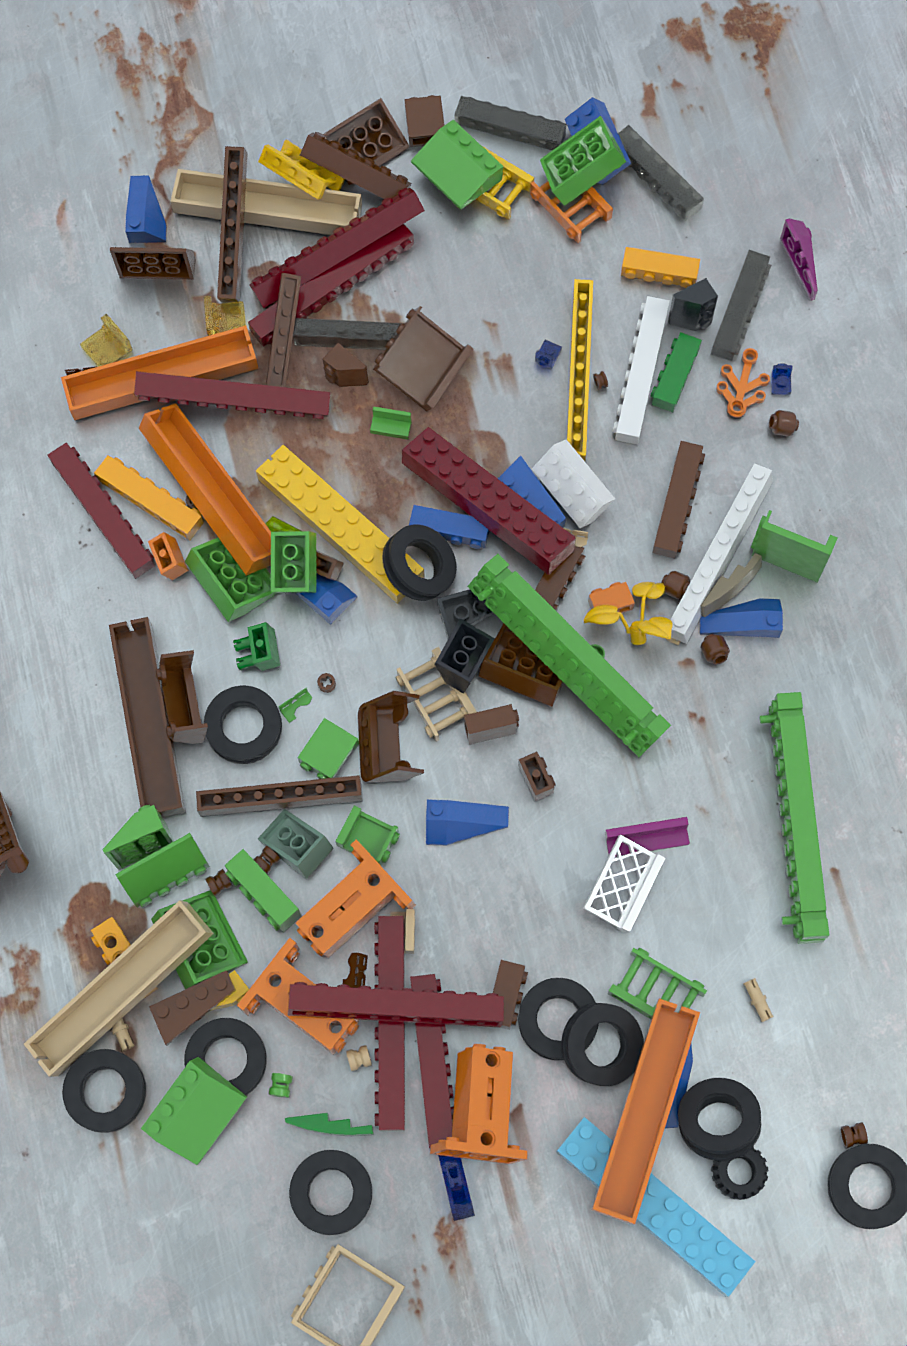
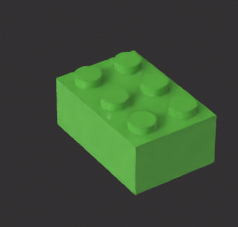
(293, 562)

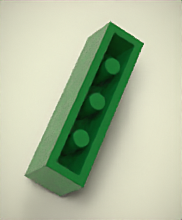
(676, 372)

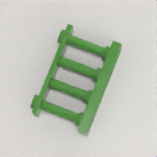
(639, 1001)

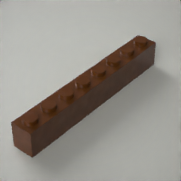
(232, 224)
(279, 796)

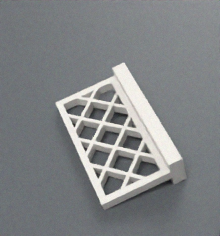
(636, 896)

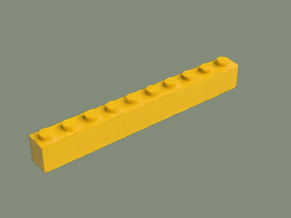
(580, 365)

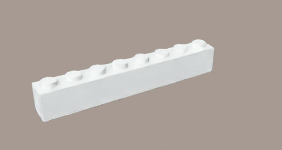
(642, 370)

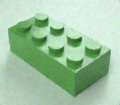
(260, 887)

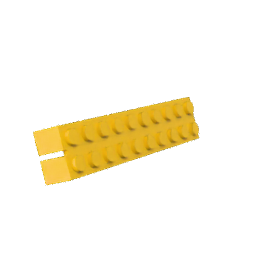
(331, 516)

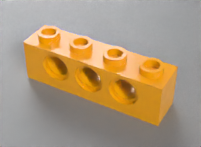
(111, 930)

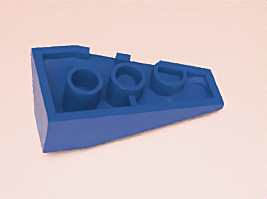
(143, 213)
(330, 598)
(748, 619)
(457, 820)

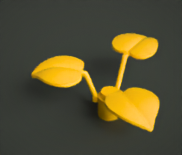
(655, 626)

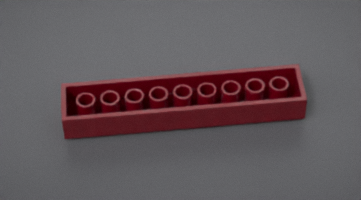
(488, 500)

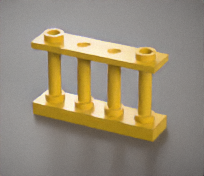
(299, 170)
(511, 173)

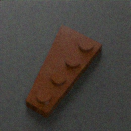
(183, 1009)

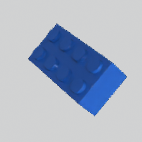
(585, 115)

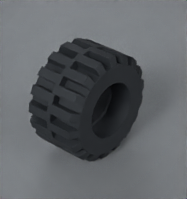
(743, 1191)

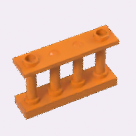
(589, 197)

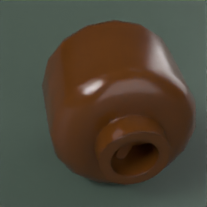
(783, 423)
(676, 584)
(715, 649)

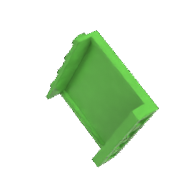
(791, 550)

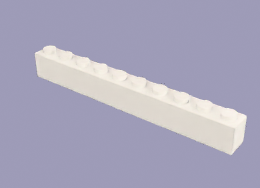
(721, 551)

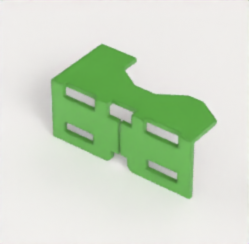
(288, 712)

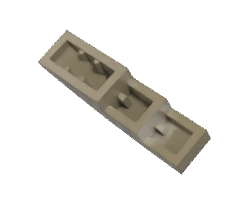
(726, 589)

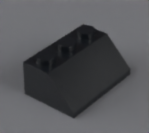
(693, 306)
(463, 655)

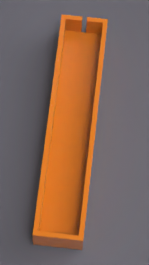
(114, 383)
(209, 487)
(645, 1112)

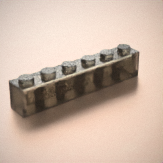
(510, 123)
(660, 175)
(740, 306)
(346, 333)

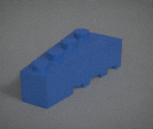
(525, 483)

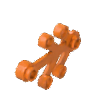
(742, 387)

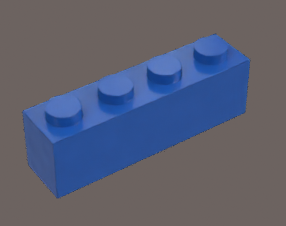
(452, 526)

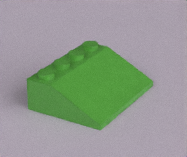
(582, 161)
(458, 165)
(225, 580)
(138, 838)
(163, 870)
(218, 952)
(194, 1111)

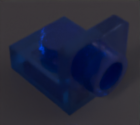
(548, 354)
(781, 379)

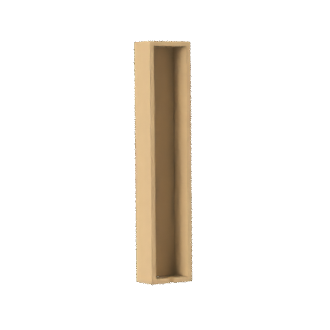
(266, 203)
(118, 988)

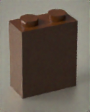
(423, 118)
(491, 724)

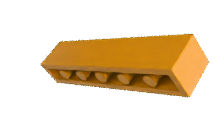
(149, 497)

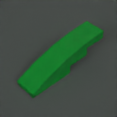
(321, 1124)

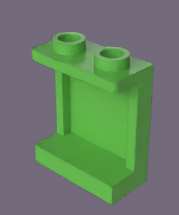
(327, 750)
(370, 832)

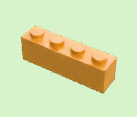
(660, 267)

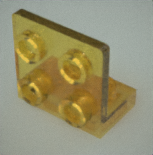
(223, 316)
(107, 344)

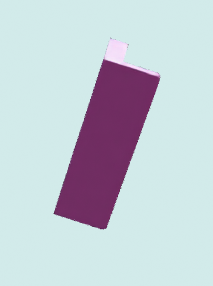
(651, 835)

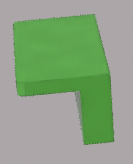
(391, 423)

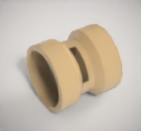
(358, 1058)

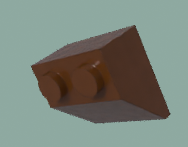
(344, 368)

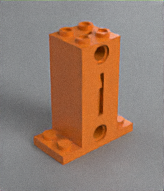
(351, 904)
(278, 997)
(481, 1108)

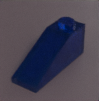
(456, 1187)

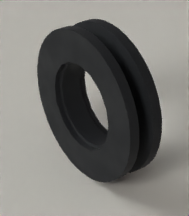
(403, 577)
(243, 752)
(533, 1000)
(240, 1031)
(574, 1047)
(77, 1077)
(719, 1146)
(839, 1186)
(300, 1188)

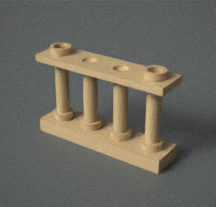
(455, 695)

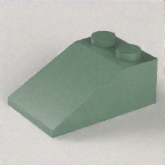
(296, 843)

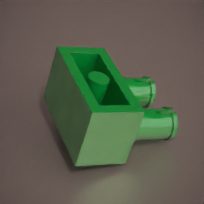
(263, 648)

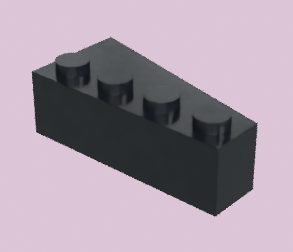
(463, 606)

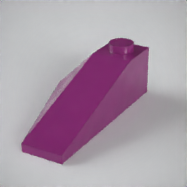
(798, 245)

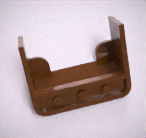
(180, 698)
(380, 738)

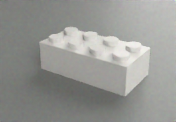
(573, 483)

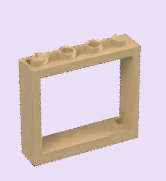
(322, 1274)

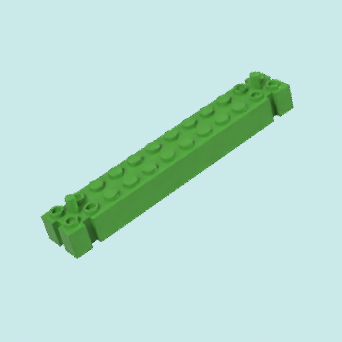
(568, 655)
(799, 819)

